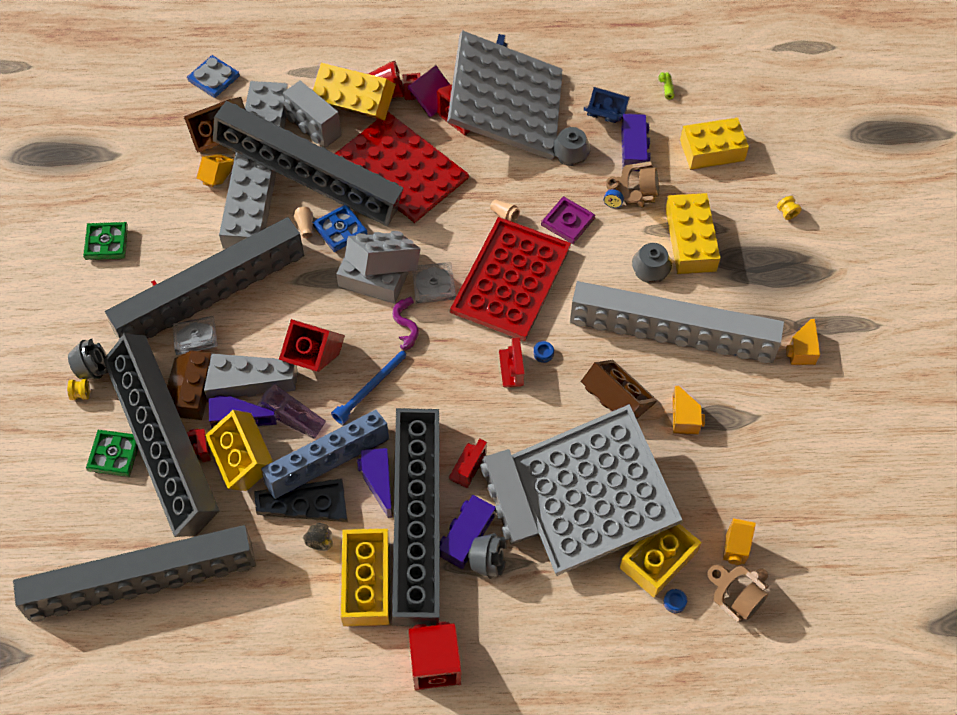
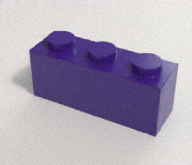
(635, 139)
(471, 523)

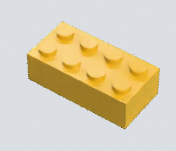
(354, 91)
(692, 233)
(365, 577)

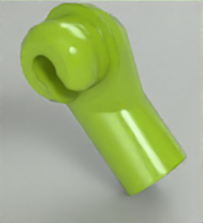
(668, 85)

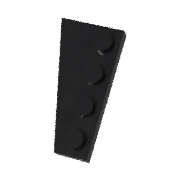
(309, 501)

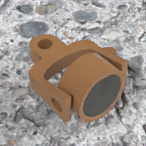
(648, 184)
(751, 597)

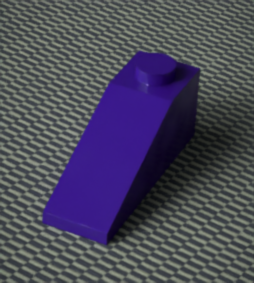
(221, 406)
(375, 471)

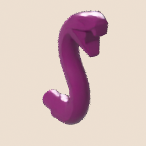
(409, 341)

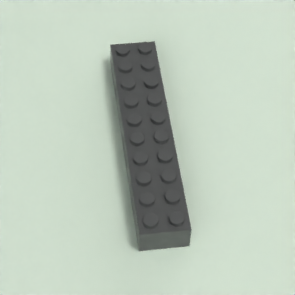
(306, 163)
(208, 281)
(160, 436)
(416, 518)
(134, 573)

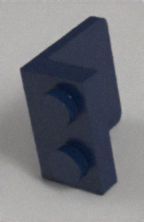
(607, 104)

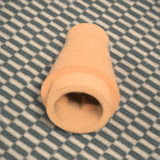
(505, 210)
(304, 220)

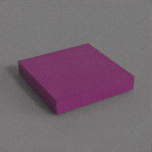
(426, 88)
(568, 220)

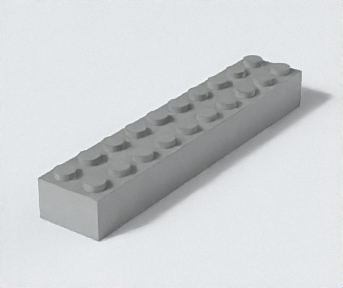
(250, 182)
(676, 322)

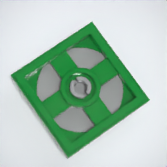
(105, 240)
(112, 453)

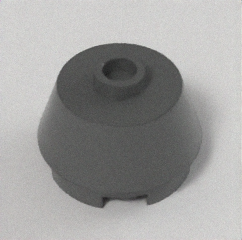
(571, 146)
(652, 262)
(87, 360)
(487, 555)

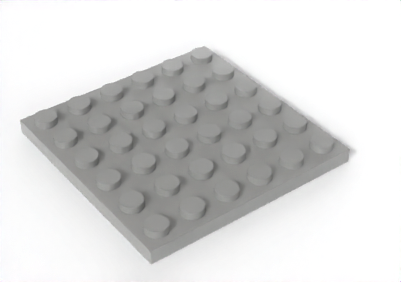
(505, 95)
(595, 490)

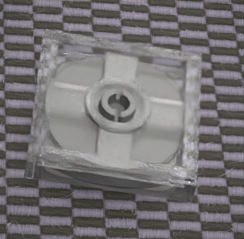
(434, 283)
(195, 335)

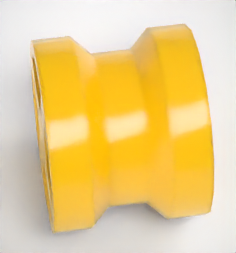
(789, 207)
(78, 389)

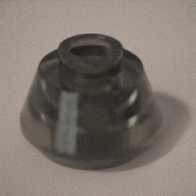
(318, 537)

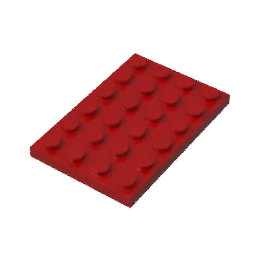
(409, 161)
(510, 278)

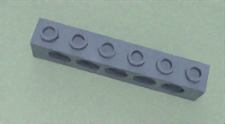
(325, 454)

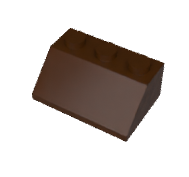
(202, 124)
(188, 383)
(617, 388)

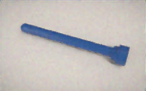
(342, 413)

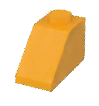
(214, 169)
(804, 345)
(686, 413)
(738, 541)

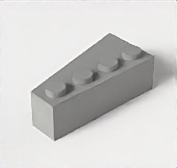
(247, 375)
(509, 496)

